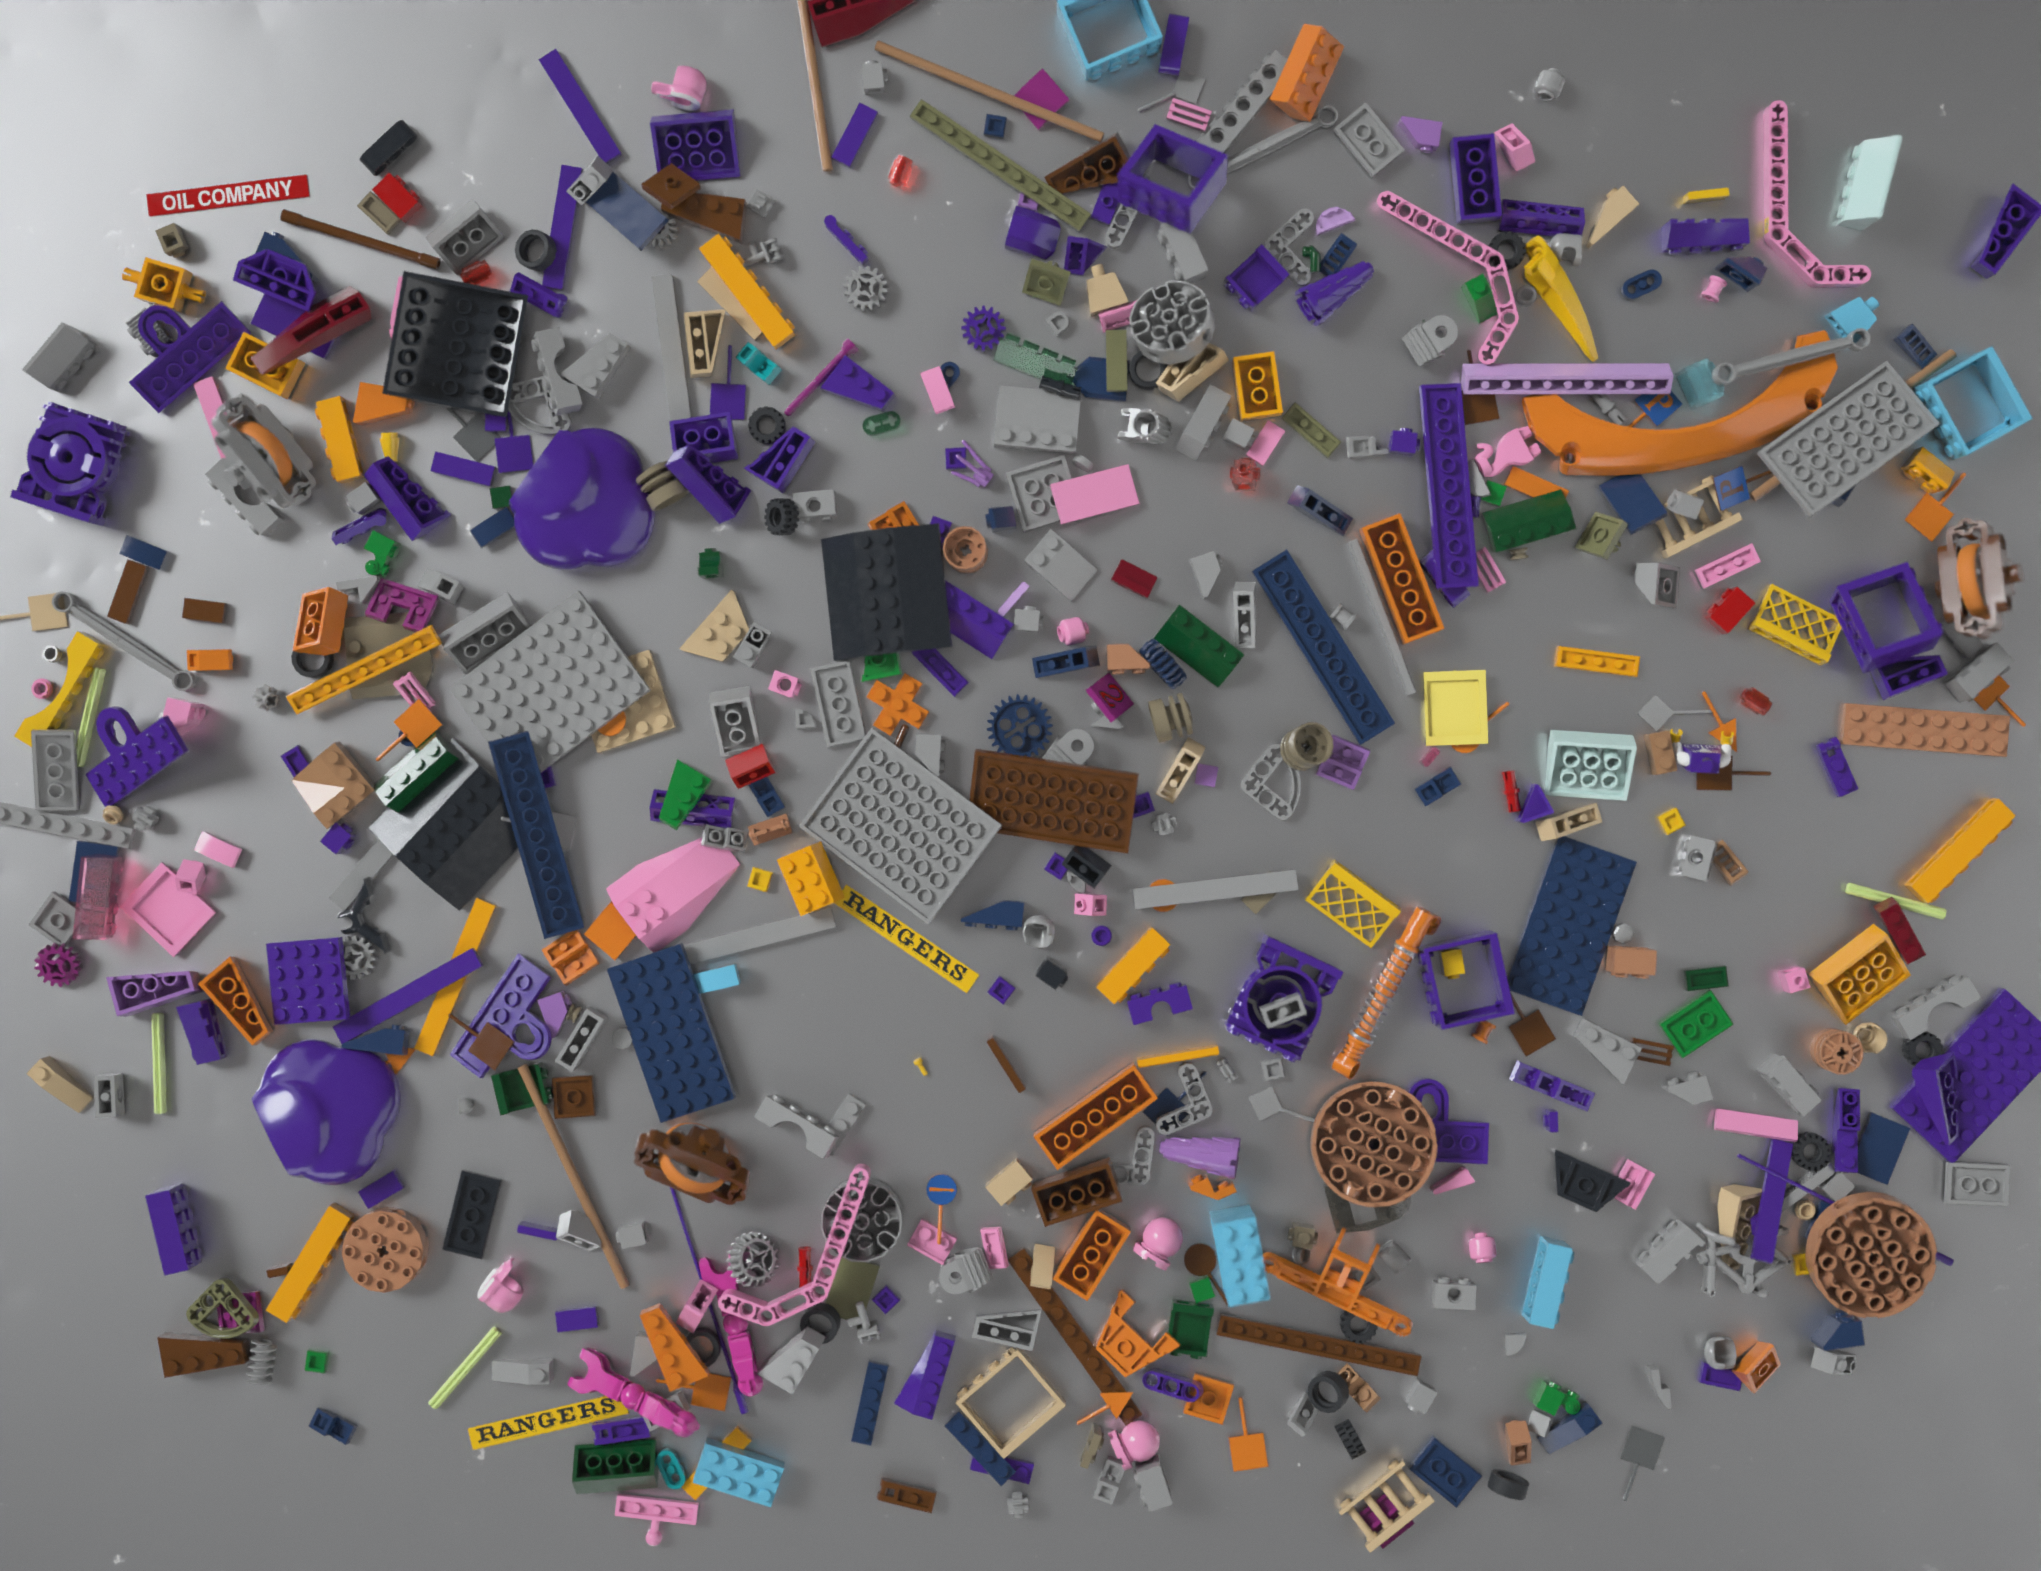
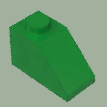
(1480, 298)

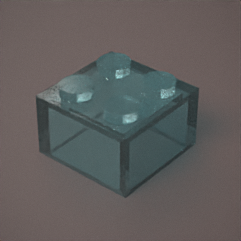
(1698, 384)

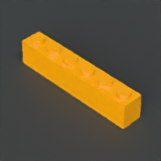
(747, 292)
(1960, 850)
(310, 1263)

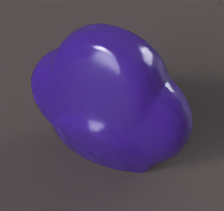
(583, 502)
(327, 1109)

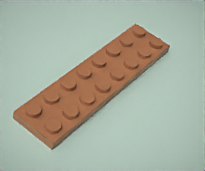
(1925, 730)

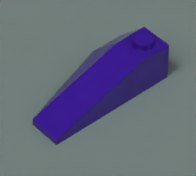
(1935, 1084)

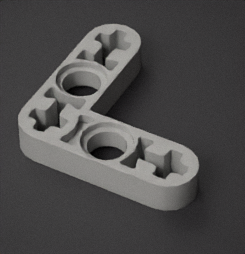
(1284, 242)
(1195, 1102)
(1131, 1170)

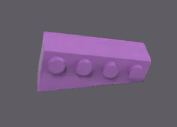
(143, 992)

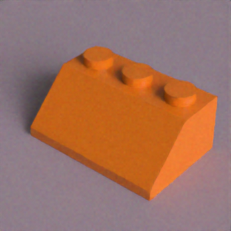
(320, 622)

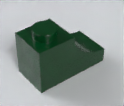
(710, 564)

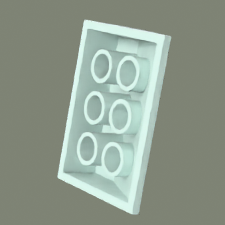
(1868, 182)
(1589, 764)

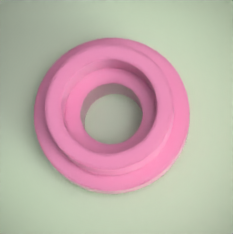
(36, 688)

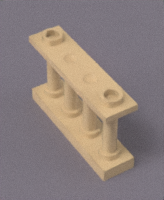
(1708, 527)
(1405, 1513)

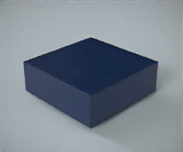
(995, 126)

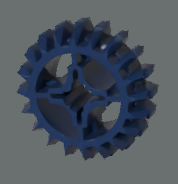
(1163, 664)

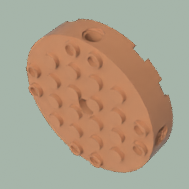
(1404, 1151)
(1841, 1251)

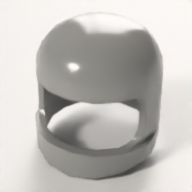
(1568, 242)

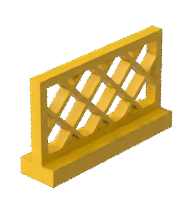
(1793, 641)
(1362, 888)

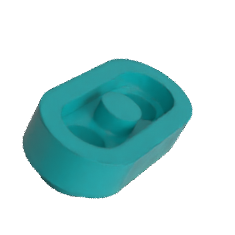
(669, 1468)

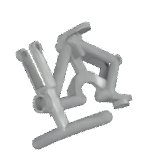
(1747, 1281)

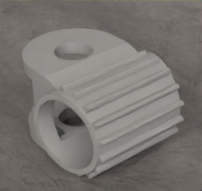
(1424, 342)
(1160, 433)
(1062, 750)
(972, 1268)

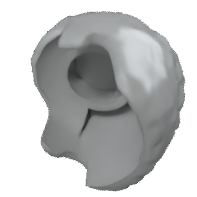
(1038, 931)
(1720, 1353)

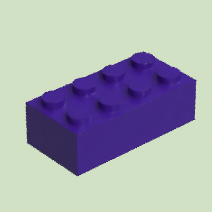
(1475, 179)
(174, 1229)

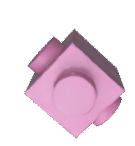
(1090, 904)

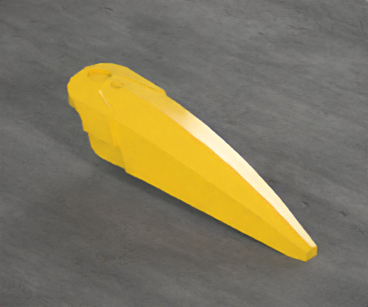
(1558, 293)

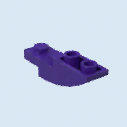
(1845, 1130)

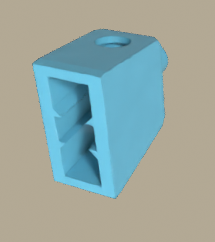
(1853, 316)

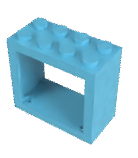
(1112, 62)
(2000, 388)
(1239, 1255)

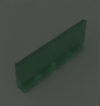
(1028, 360)

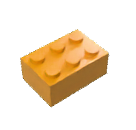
(279, 381)
(1257, 386)
(810, 878)

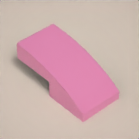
(937, 390)
(218, 849)

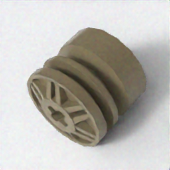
(663, 486)
(1170, 717)
(1309, 737)

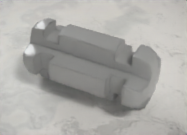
(1226, 1069)

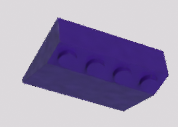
(697, 143)

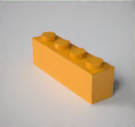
(340, 439)
(1133, 965)

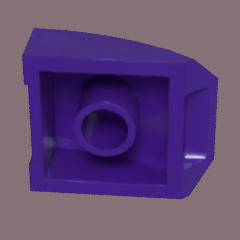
(1032, 233)

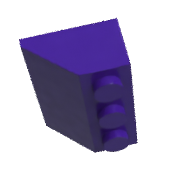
(709, 434)

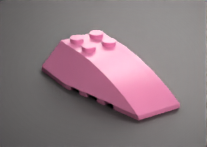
(671, 891)

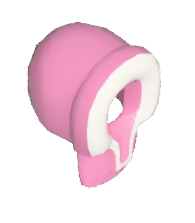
(686, 91)
(500, 1290)

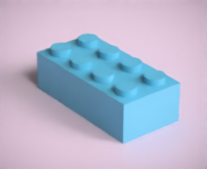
(1547, 1282)
(738, 1472)

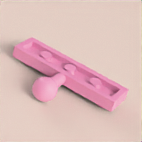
(656, 1510)

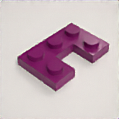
(389, 593)

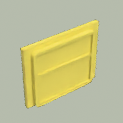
(1455, 707)

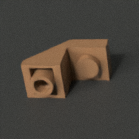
(1359, 1388)

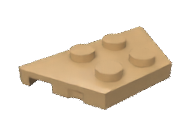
(719, 631)

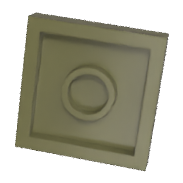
(1046, 281)
(1602, 536)

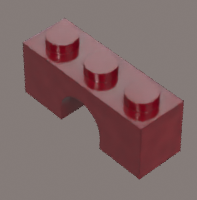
(1900, 930)

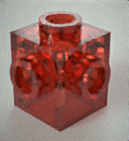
(1245, 474)

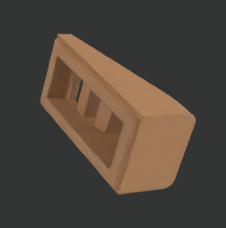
(1732, 858)

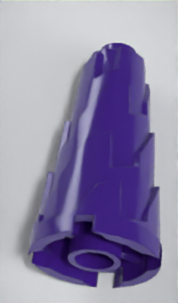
(1328, 294)

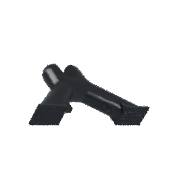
(357, 918)

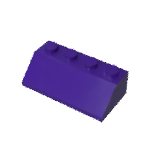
(975, 622)

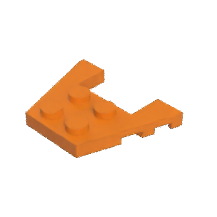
(1125, 1346)

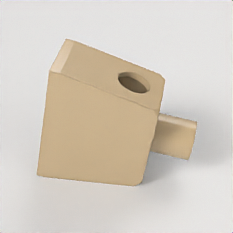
(1104, 291)

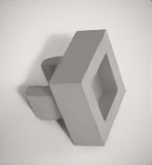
(761, 203)

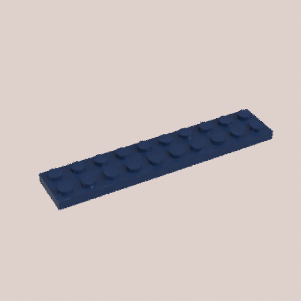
(1323, 647)
(536, 834)

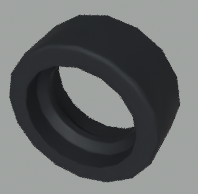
(522, 247)
(1135, 378)
(324, 669)
(827, 1311)
(713, 1337)
(1339, 1385)
(1508, 1484)

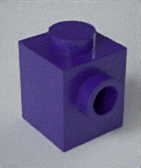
(1404, 442)
(339, 837)

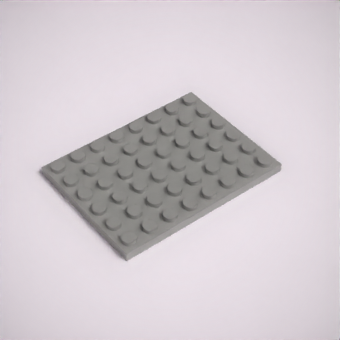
(553, 680)
(900, 826)

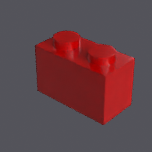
(397, 197)
(1729, 610)
(750, 766)

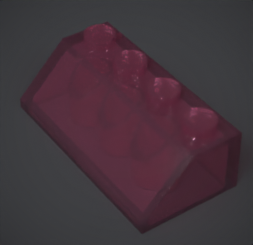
(97, 897)

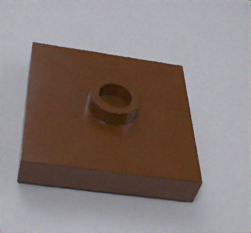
(671, 186)
(574, 1096)

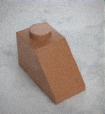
(1518, 1442)

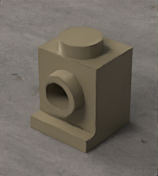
(168, 235)

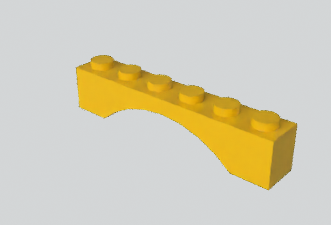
(82, 655)

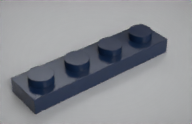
(869, 1402)
(980, 1449)

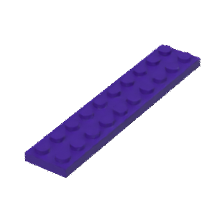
(1448, 486)

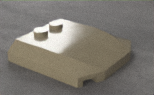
(367, 636)

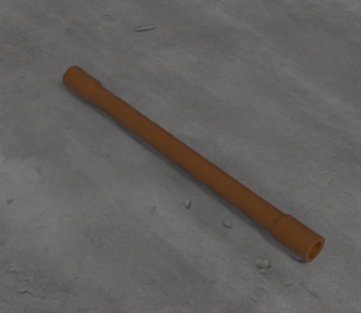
(420, 258)

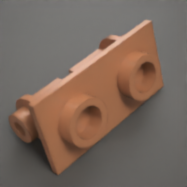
(769, 829)

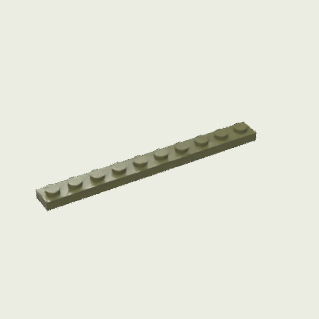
(1000, 165)

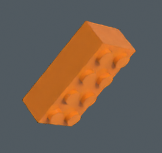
(1307, 72)
(1091, 1253)

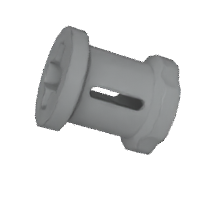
(1342, 616)

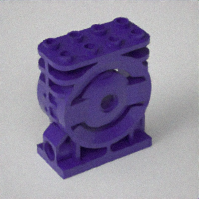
(49, 452)
(1242, 1015)

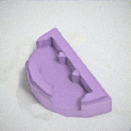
(1332, 219)
(1013, 599)

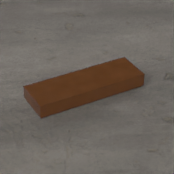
(127, 591)
(1006, 1064)

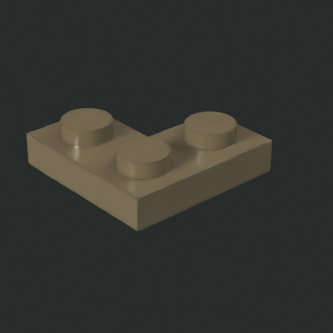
(1094, 1442)

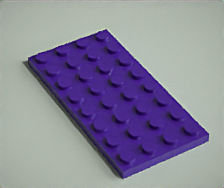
(1994, 1064)

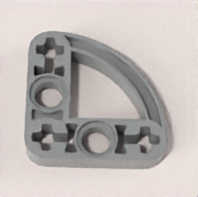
(541, 392)
(1261, 787)

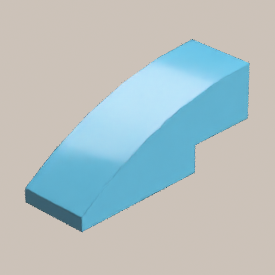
(717, 978)

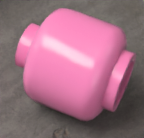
(1072, 631)
(1482, 1248)

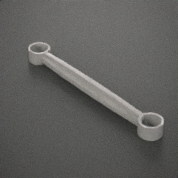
(1276, 141)
(1791, 356)
(123, 641)

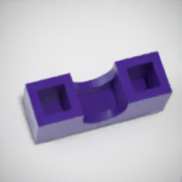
(1141, 1005)

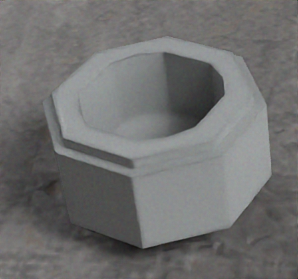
(1623, 933)

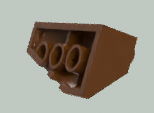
(1091, 168)

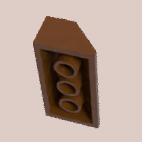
(1077, 1191)

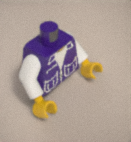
(1702, 757)

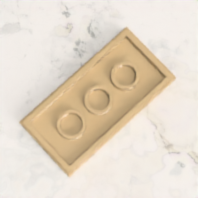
(724, 297)

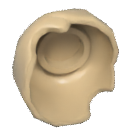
(1871, 1037)

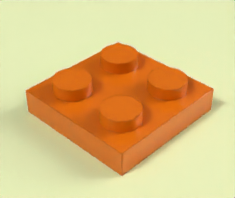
(1214, 1400)

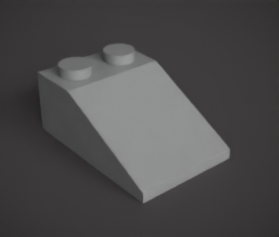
(1060, 565)
(734, 720)

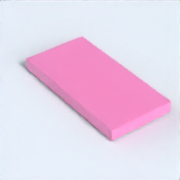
(1094, 494)

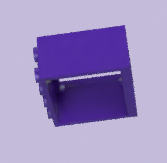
(1183, 155)
(1856, 633)
(1502, 1006)

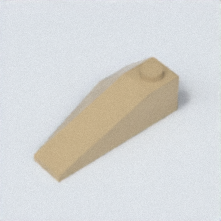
(1735, 1209)

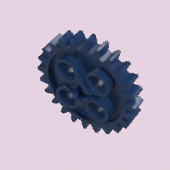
(1009, 711)

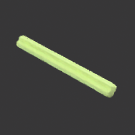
(89, 715)
(1904, 903)
(159, 1065)
(464, 1368)

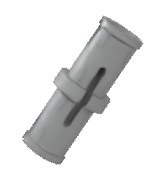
(1609, 408)

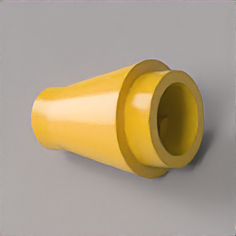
(390, 444)

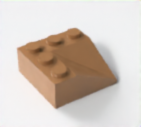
(334, 784)

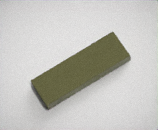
(1116, 360)
(1311, 430)

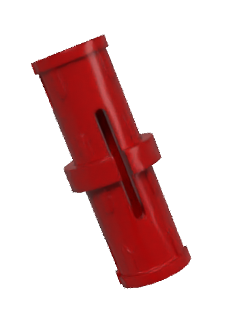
(1511, 791)
(804, 1265)

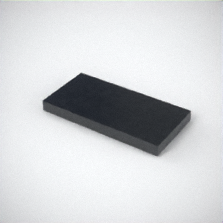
(472, 1214)

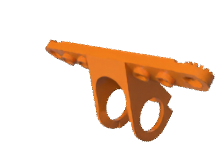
(1339, 1288)

